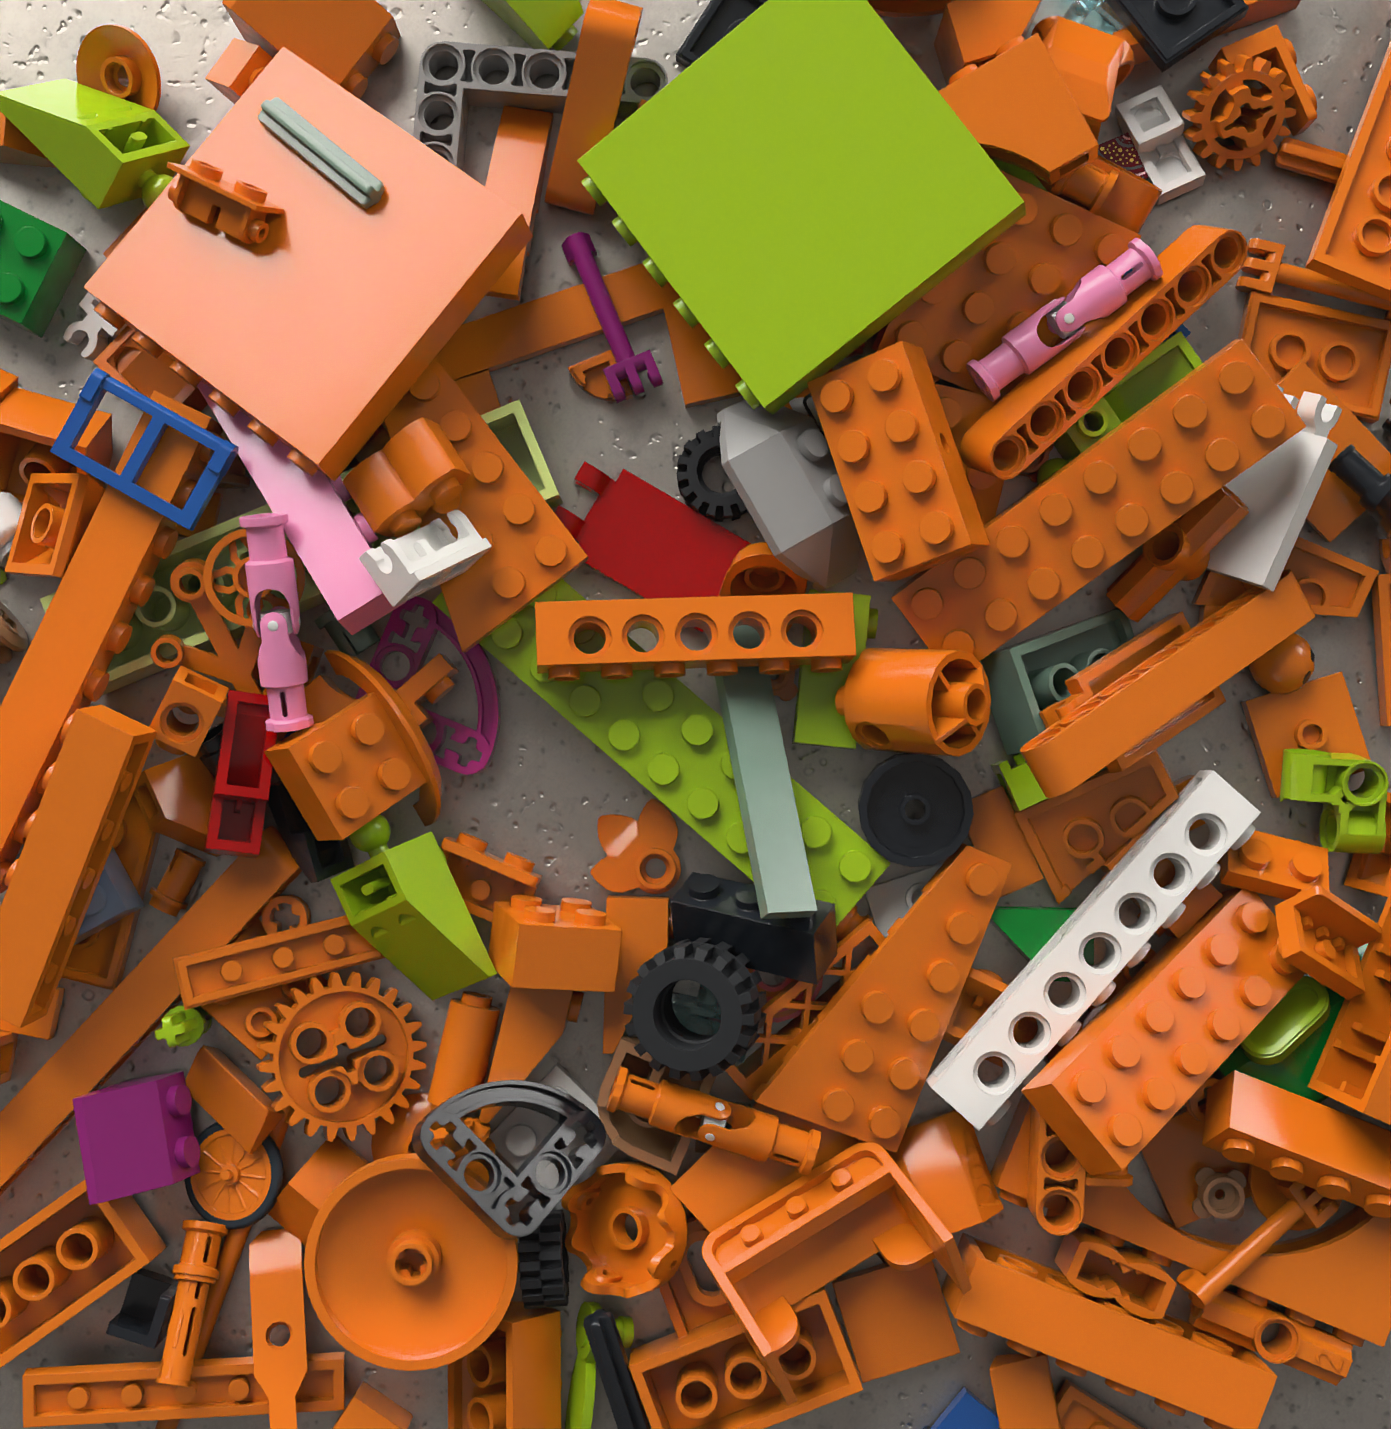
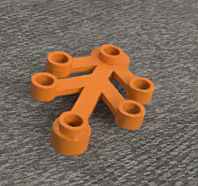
(232, 662)

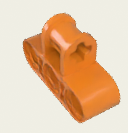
(1108, 192)
(1063, 1178)

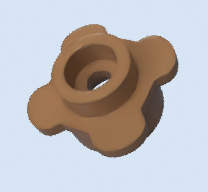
(1232, 1202)

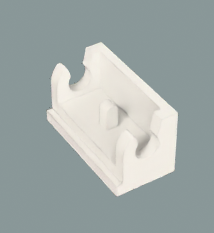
(424, 558)

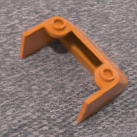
(816, 1234)

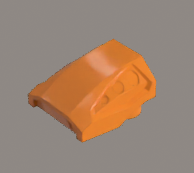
(949, 1170)

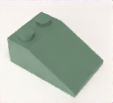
(1033, 672)

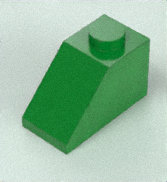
(1032, 927)

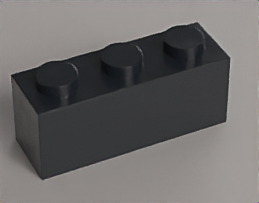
(731, 914)

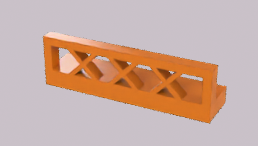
(768, 1058)

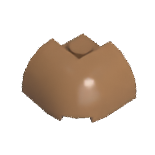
(632, 1132)

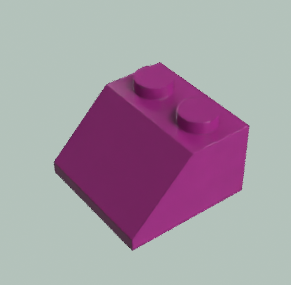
(136, 1136)

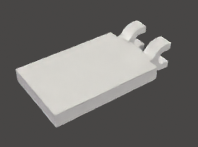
(1278, 498)

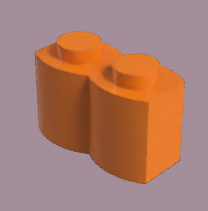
(407, 478)
(1115, 1273)

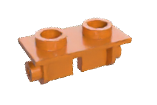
(241, 205)

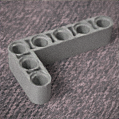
(518, 90)

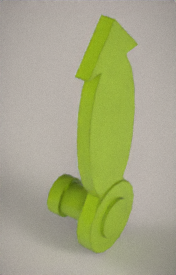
(583, 1378)

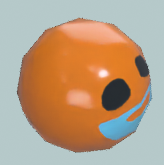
(1284, 666)

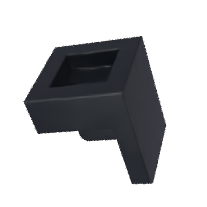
(145, 1309)

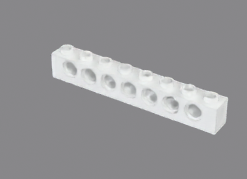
(1229, 825)

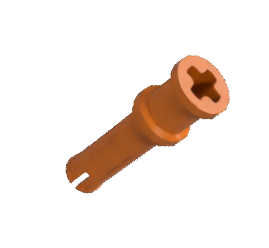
(194, 1276)

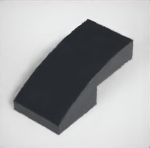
(315, 858)

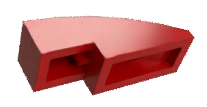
(241, 778)

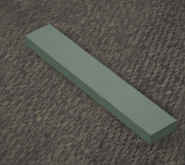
(765, 790)

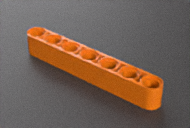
(1106, 351)
(1165, 685)

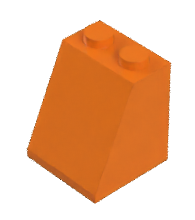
(333, 36)

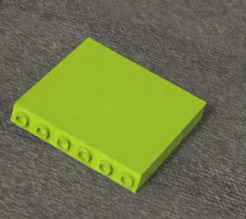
(799, 190)

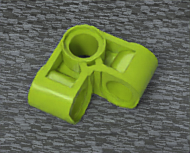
(1349, 818)

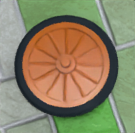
(232, 1183)

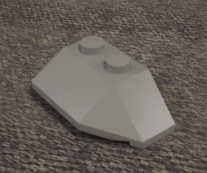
(791, 490)

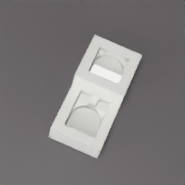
(1159, 141)

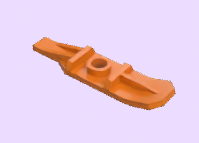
(276, 1301)

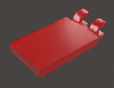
(650, 538)

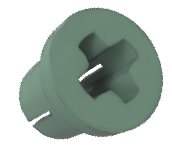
(343, 639)

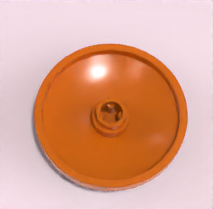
(407, 1267)

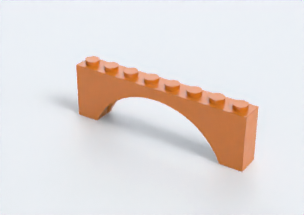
(1023, 111)
(1323, 1276)

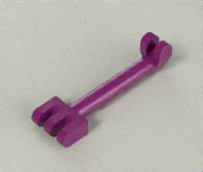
(581, 252)

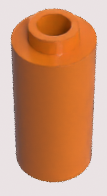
(464, 1046)

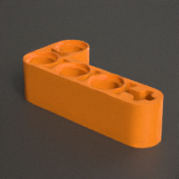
(592, 97)

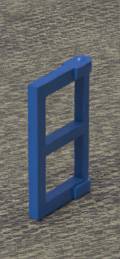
(90, 398)

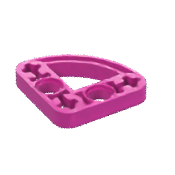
(480, 668)

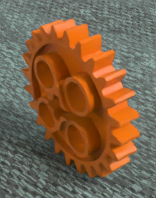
(357, 1100)

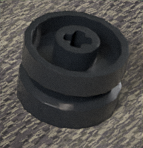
(906, 838)

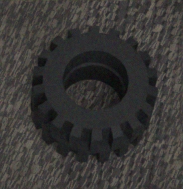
(662, 1032)

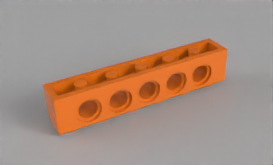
(824, 614)

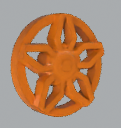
(240, 580)

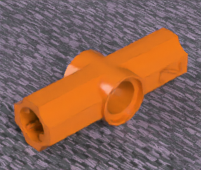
(1163, 566)
(1295, 1345)

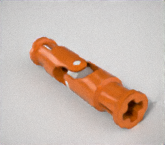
(675, 1107)

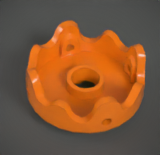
(599, 1233)

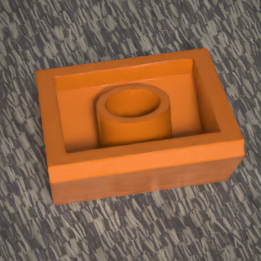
(313, 1184)

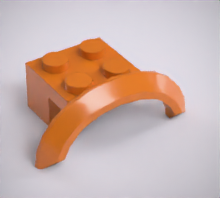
(358, 759)

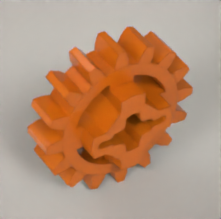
(1220, 105)

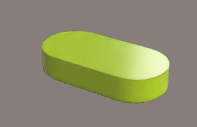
(1288, 1023)

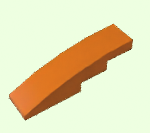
(518, 178)

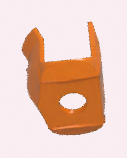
(1089, 64)

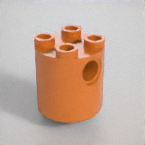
(916, 701)

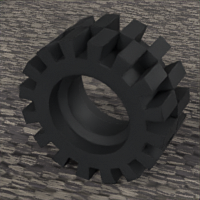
(691, 483)
(545, 1264)

